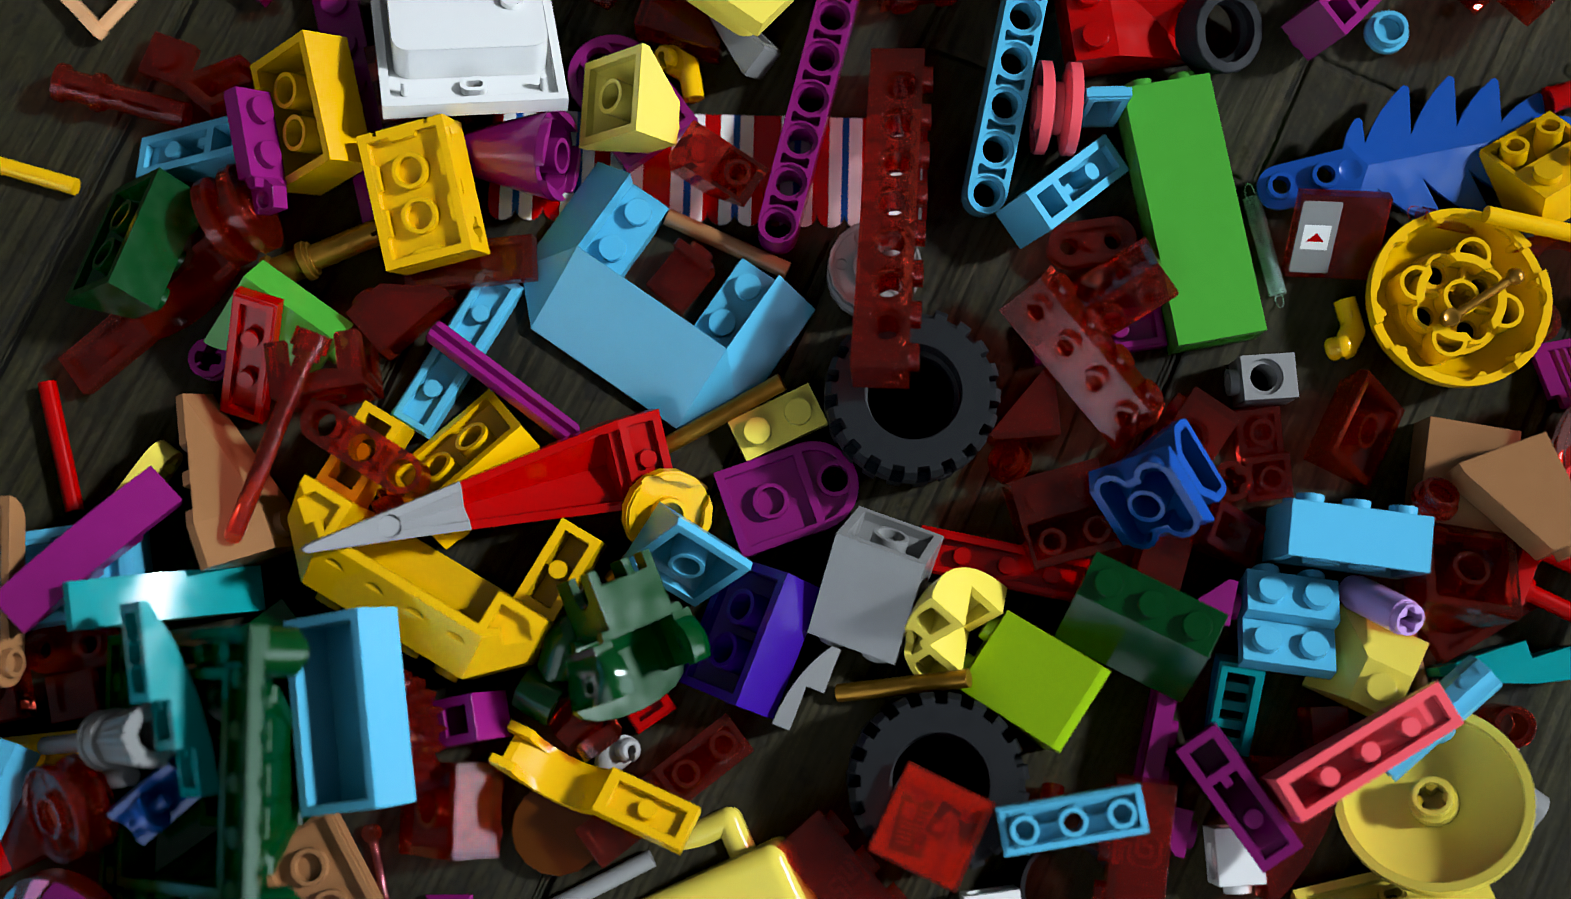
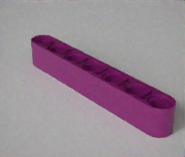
(804, 125)

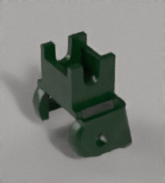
(628, 640)

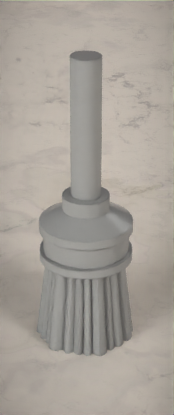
(111, 740)

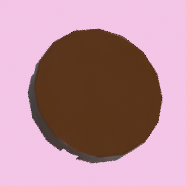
(547, 837)

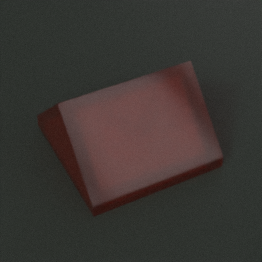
(1356, 429)

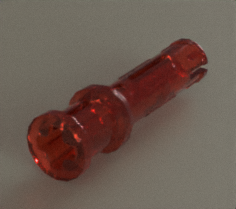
(98, 93)

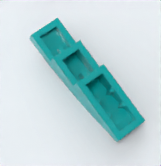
(173, 595)
(1515, 664)
(160, 677)

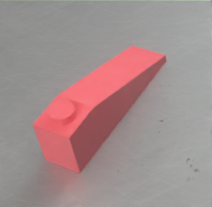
(1360, 753)

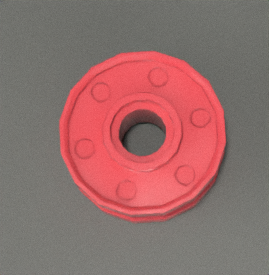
(1056, 108)

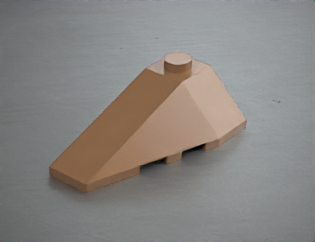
(216, 473)

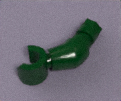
(548, 680)

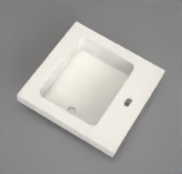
(467, 57)

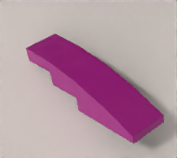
(87, 548)

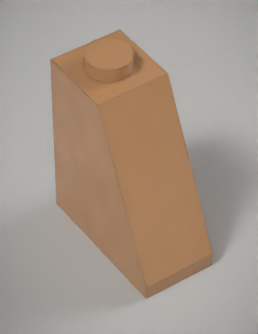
(1522, 493)

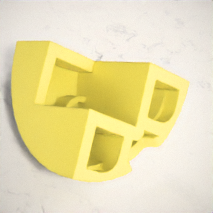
(945, 616)

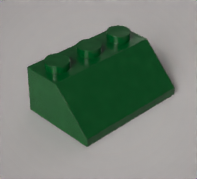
(136, 247)
(1140, 627)

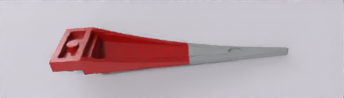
(562, 479)

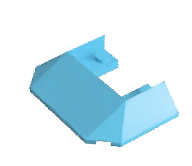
(630, 336)

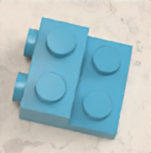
(1288, 621)

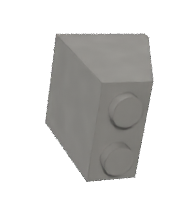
(873, 584)

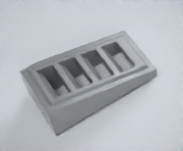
(751, 53)

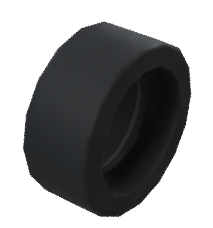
(1191, 36)

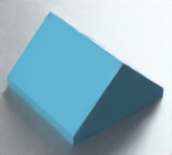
(687, 556)

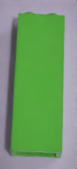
(1191, 211)

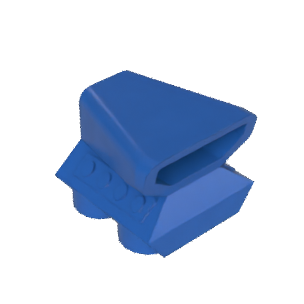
(1159, 488)

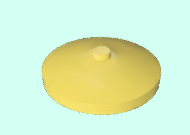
(1449, 819)

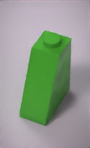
(299, 309)

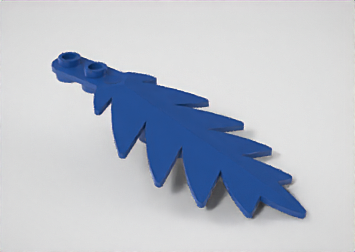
(1407, 160)

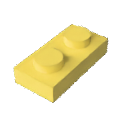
(778, 423)

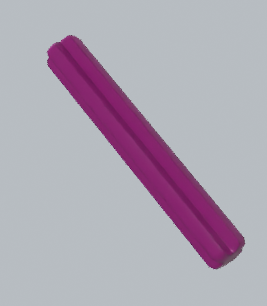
(501, 381)

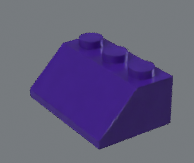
(754, 638)

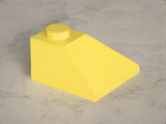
(628, 104)
(1371, 665)

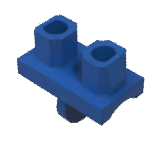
(152, 803)

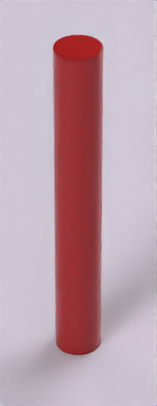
(61, 447)

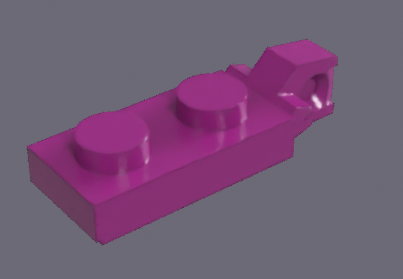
(257, 148)

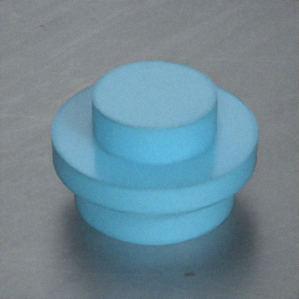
(1386, 32)

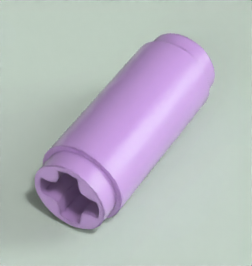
(1381, 605)

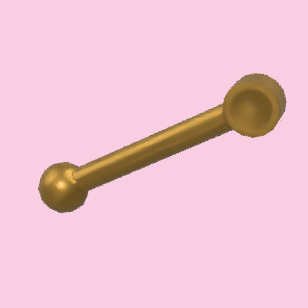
(1451, 316)

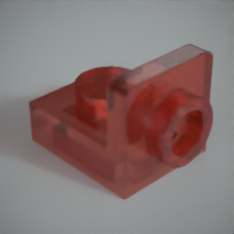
(683, 275)

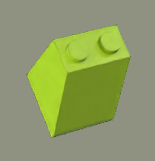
(1032, 680)

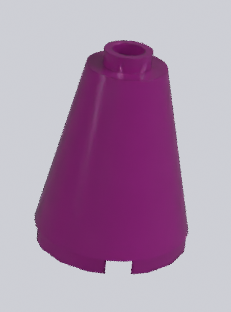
(527, 154)

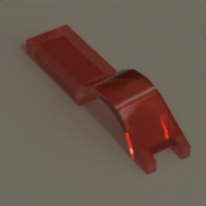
(123, 339)

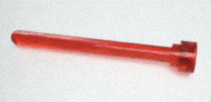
(307, 350)

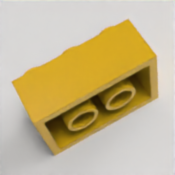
(314, 109)

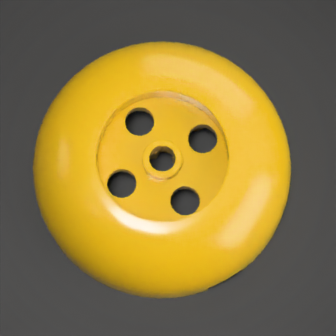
(1504, 327)

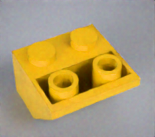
(1533, 168)

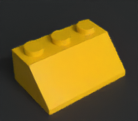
(469, 444)

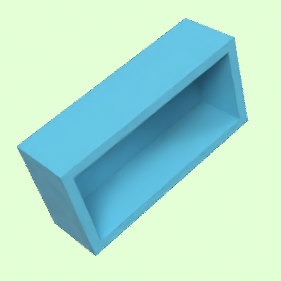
(351, 713)

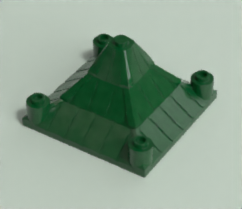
(232, 838)

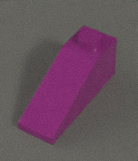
(1324, 23)
(474, 718)
(1238, 796)

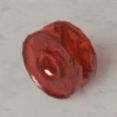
(229, 218)
(68, 809)

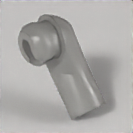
(619, 754)

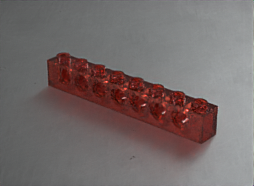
(877, 360)

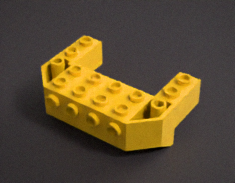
(441, 605)

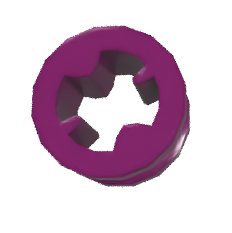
(195, 358)

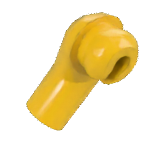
(683, 68)
(1350, 332)

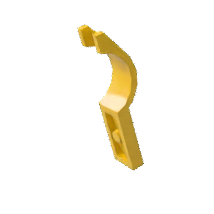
(596, 790)

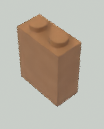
(1444, 443)

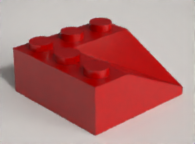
(1119, 34)

